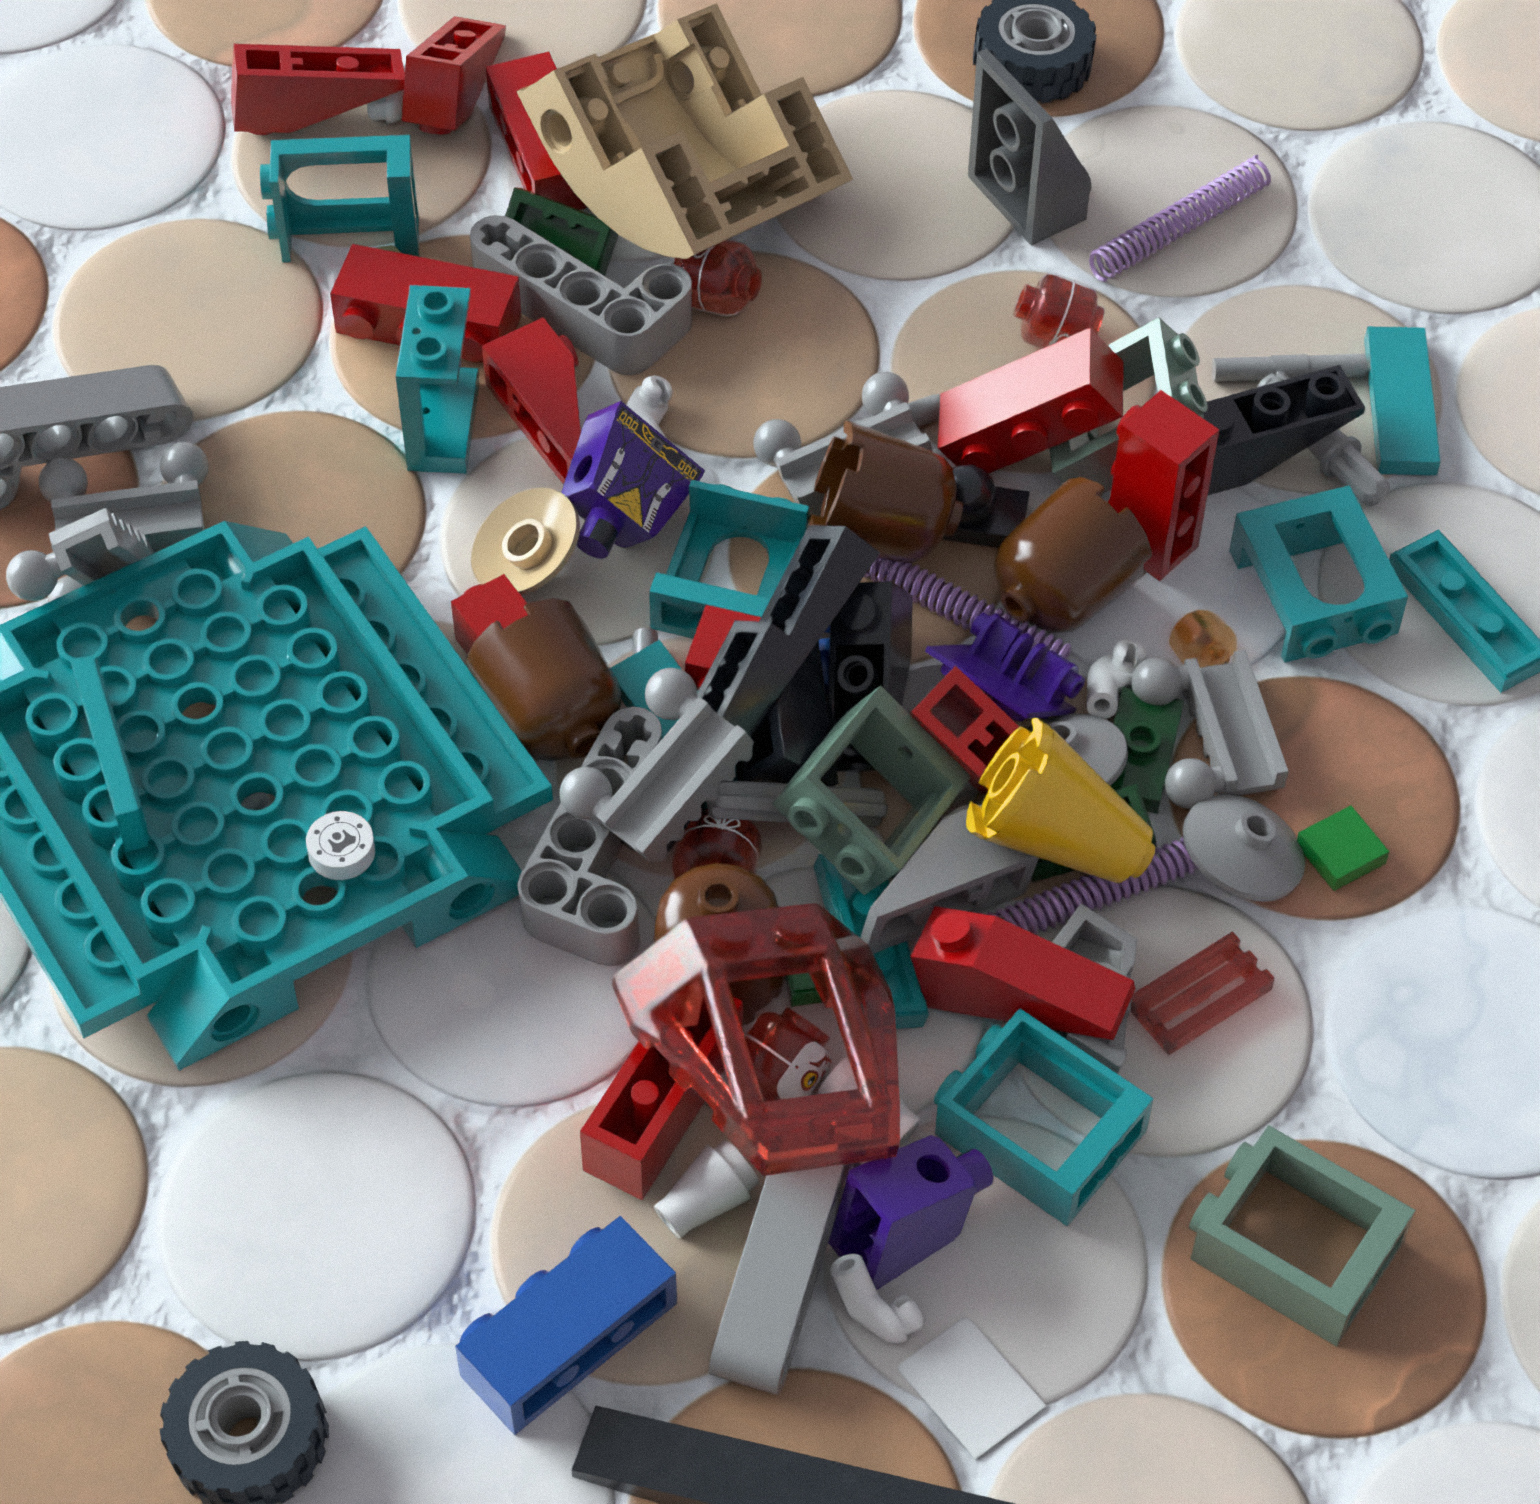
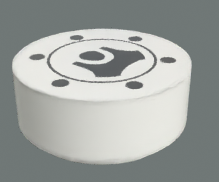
(340, 845)

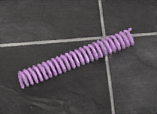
(1211, 202)
(952, 598)
(1097, 894)

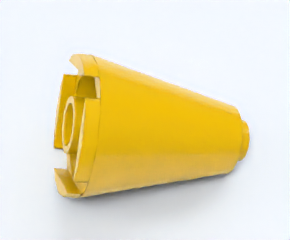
(1059, 809)

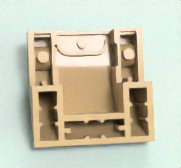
(680, 140)

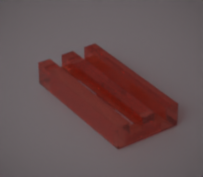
(1184, 974)

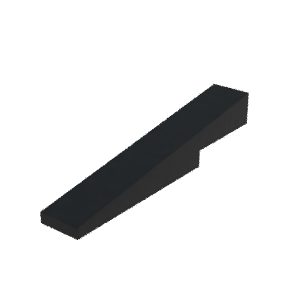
(765, 655)
(701, 1467)

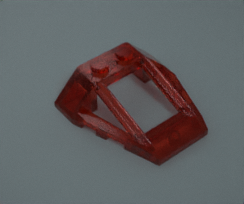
(700, 958)

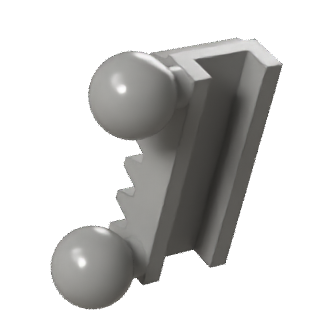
(779, 442)
(159, 511)
(82, 552)
(1230, 720)
(671, 779)

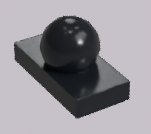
(988, 510)

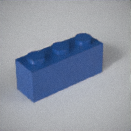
(565, 1323)

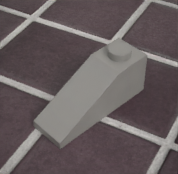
(946, 872)

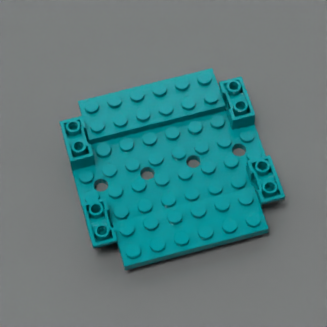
(324, 697)

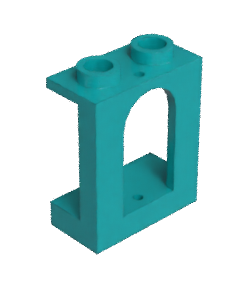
(304, 216)
(432, 388)
(717, 515)
(1309, 523)

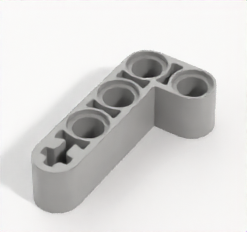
(600, 318)
(86, 418)
(581, 876)
(777, 1277)

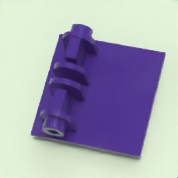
(1003, 666)

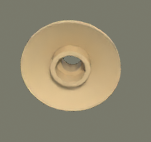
(526, 539)

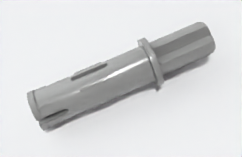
(1342, 458)

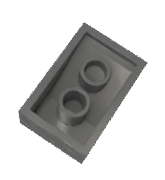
(1023, 157)

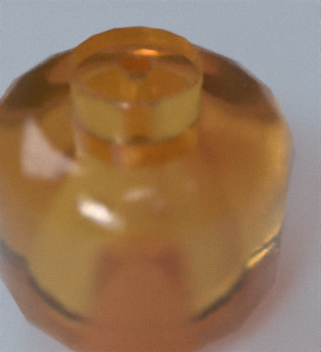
(1203, 637)

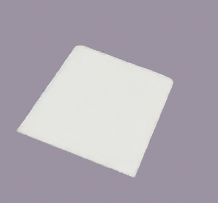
(971, 1387)

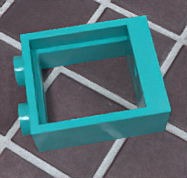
(1116, 1101)

